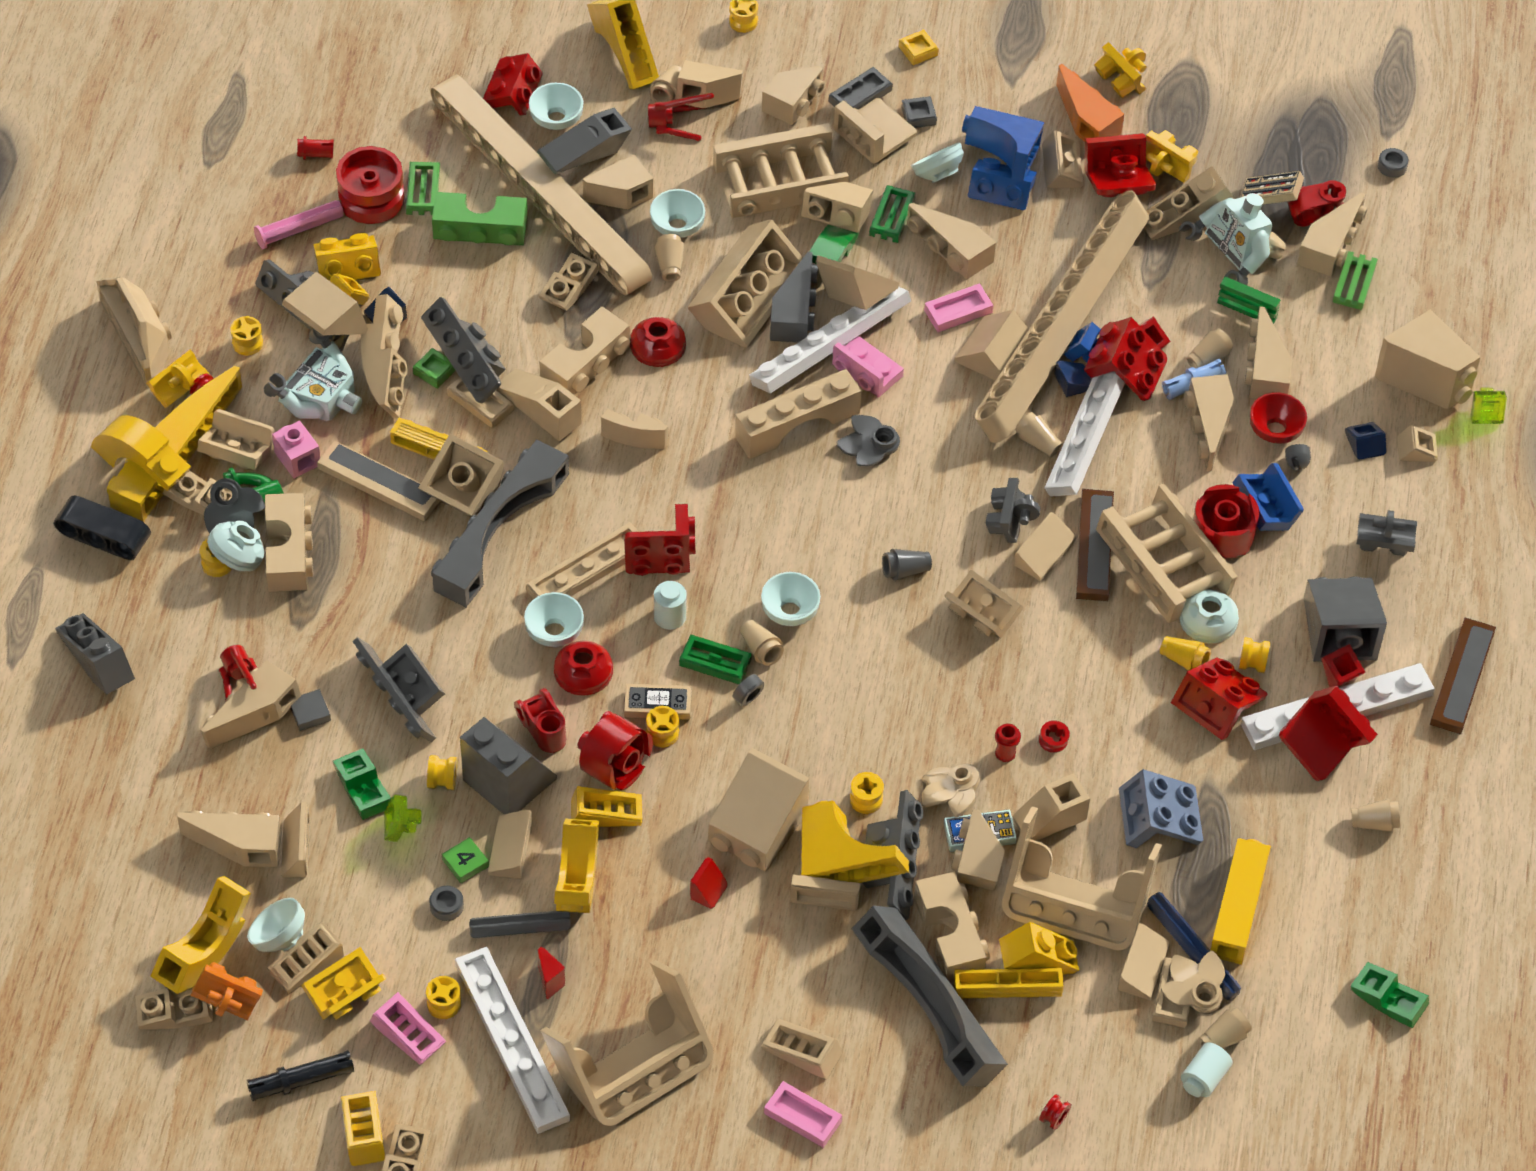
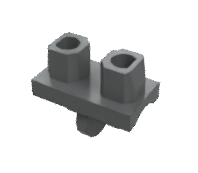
(1016, 510)
(1387, 533)

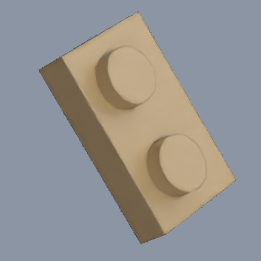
(237, 440)
(985, 604)

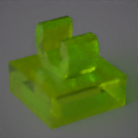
(1488, 406)
(400, 819)

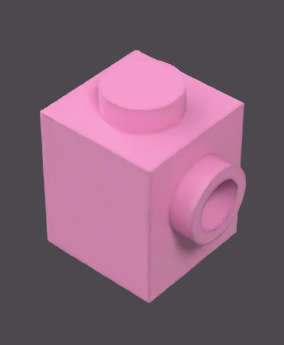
(296, 449)

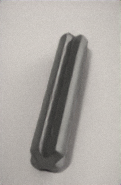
(519, 924)

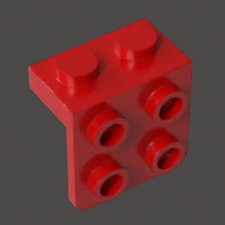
(1098, 165)
(1130, 354)
(662, 550)
(1325, 731)

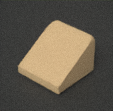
(1417, 445)

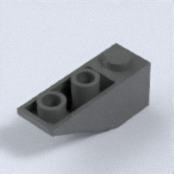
(586, 142)
(791, 304)
(96, 653)

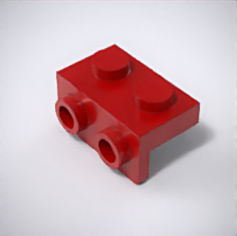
(513, 83)

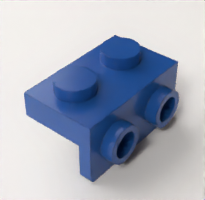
(993, 184)
(1275, 498)

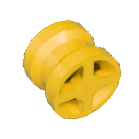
(743, 15)
(249, 328)
(211, 565)
(1254, 655)
(664, 718)
(442, 772)
(860, 798)
(447, 989)

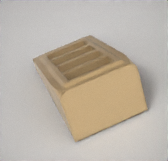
(308, 942)
(822, 1056)

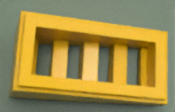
(593, 797)
(364, 1148)

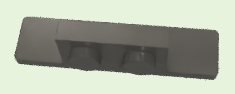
(279, 285)
(466, 349)
(406, 681)
(905, 835)

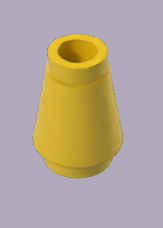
(1185, 652)

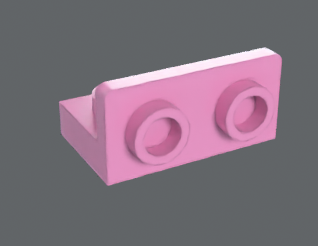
(867, 365)

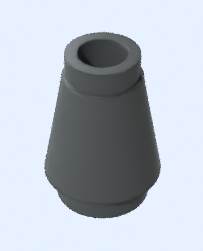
(905, 563)

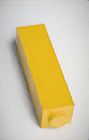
(1240, 900)

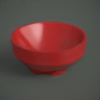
(658, 350)
(1280, 409)
(583, 678)

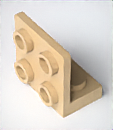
(873, 128)

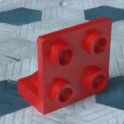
(1217, 695)

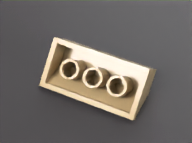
(741, 289)

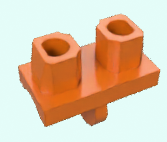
(226, 991)

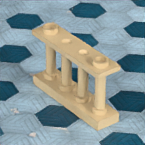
(773, 148)
(1153, 576)

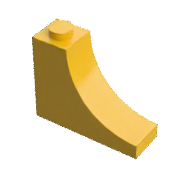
(624, 31)
(835, 855)

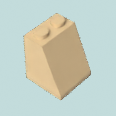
(1428, 361)
(759, 810)

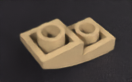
(570, 283)
(641, 433)
(194, 492)
(170, 1011)
(407, 1149)

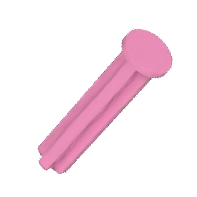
(298, 223)

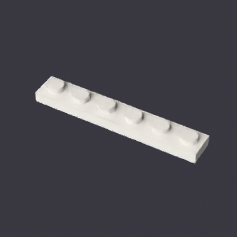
(820, 342)
(1084, 435)
(1367, 697)
(512, 1040)

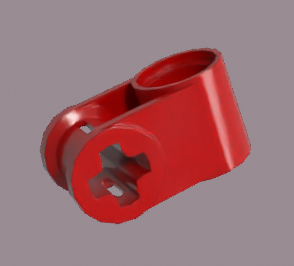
(1315, 202)
(541, 715)

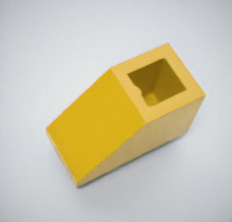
(1038, 949)

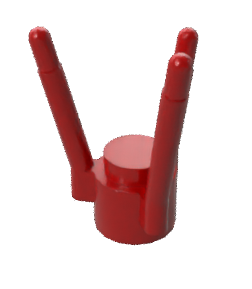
(662, 114)
(236, 665)

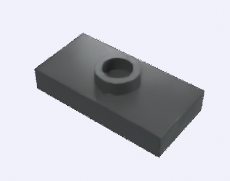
(862, 89)

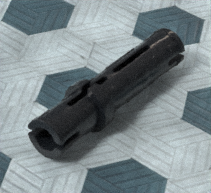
(286, 1079)

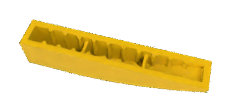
(133, 488)

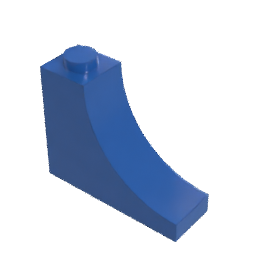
(1006, 136)

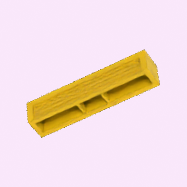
(418, 438)
(1009, 983)

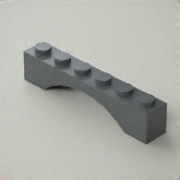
(535, 477)
(962, 1039)

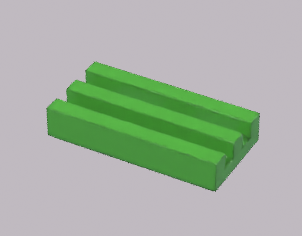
(422, 206)
(1360, 263)

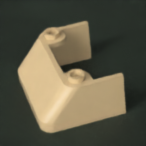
(1071, 905)
(645, 1066)

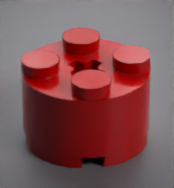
(1227, 519)
(614, 751)

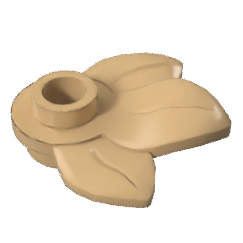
(952, 786)
(1194, 978)

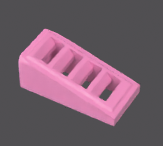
(391, 1031)

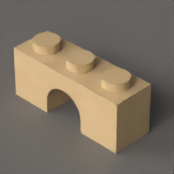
(605, 339)
(287, 520)
(945, 901)

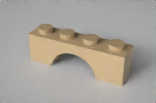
(766, 424)

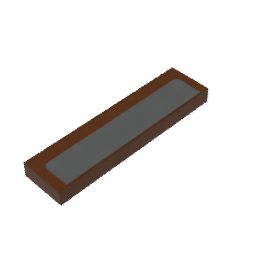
(1093, 551)
(1462, 675)

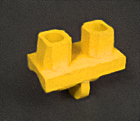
(1129, 77)
(1168, 157)
(176, 378)

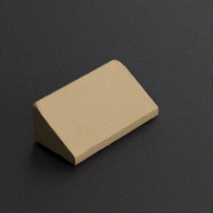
(1062, 161)
(1044, 547)
(296, 843)
(510, 844)
(1143, 963)

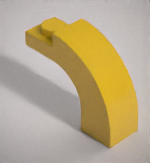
(145, 446)
(577, 866)
(207, 941)

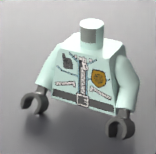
(1238, 231)
(319, 385)

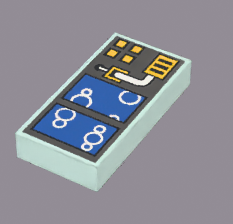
(999, 822)

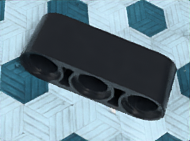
(102, 527)

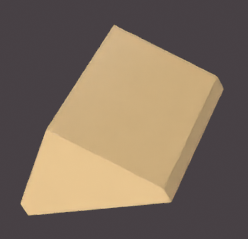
(853, 284)
(326, 307)
(992, 343)
(463, 476)

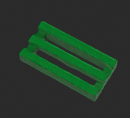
(886, 231)
(1247, 299)
(713, 663)

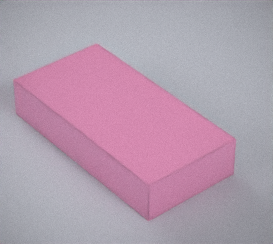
(958, 307)
(803, 1114)

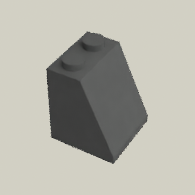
(1344, 614)
(501, 768)

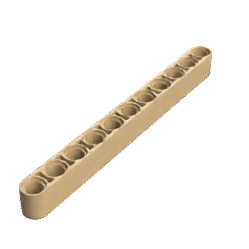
(540, 185)
(1061, 317)

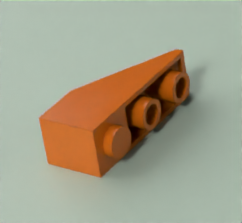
(1087, 109)

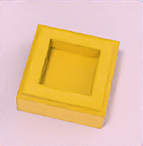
(918, 47)
(350, 287)

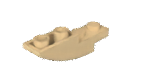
(381, 362)

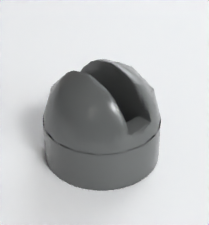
(1297, 456)

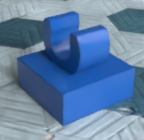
(1082, 342)

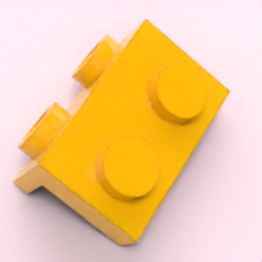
(348, 257)
(342, 983)

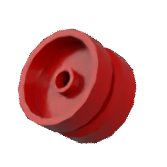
(370, 184)

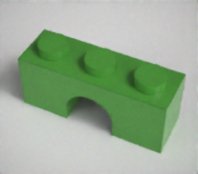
(501, 225)

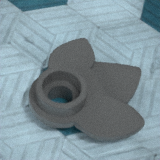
(867, 440)
(239, 508)

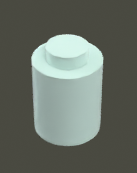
(670, 605)
(1206, 1070)

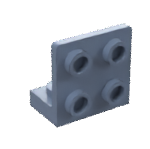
(1159, 805)

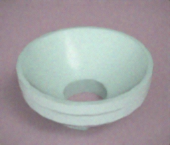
(556, 98)
(939, 164)
(677, 205)
(236, 545)
(790, 588)
(550, 609)
(1209, 626)
(277, 926)

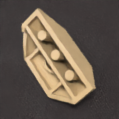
(136, 324)

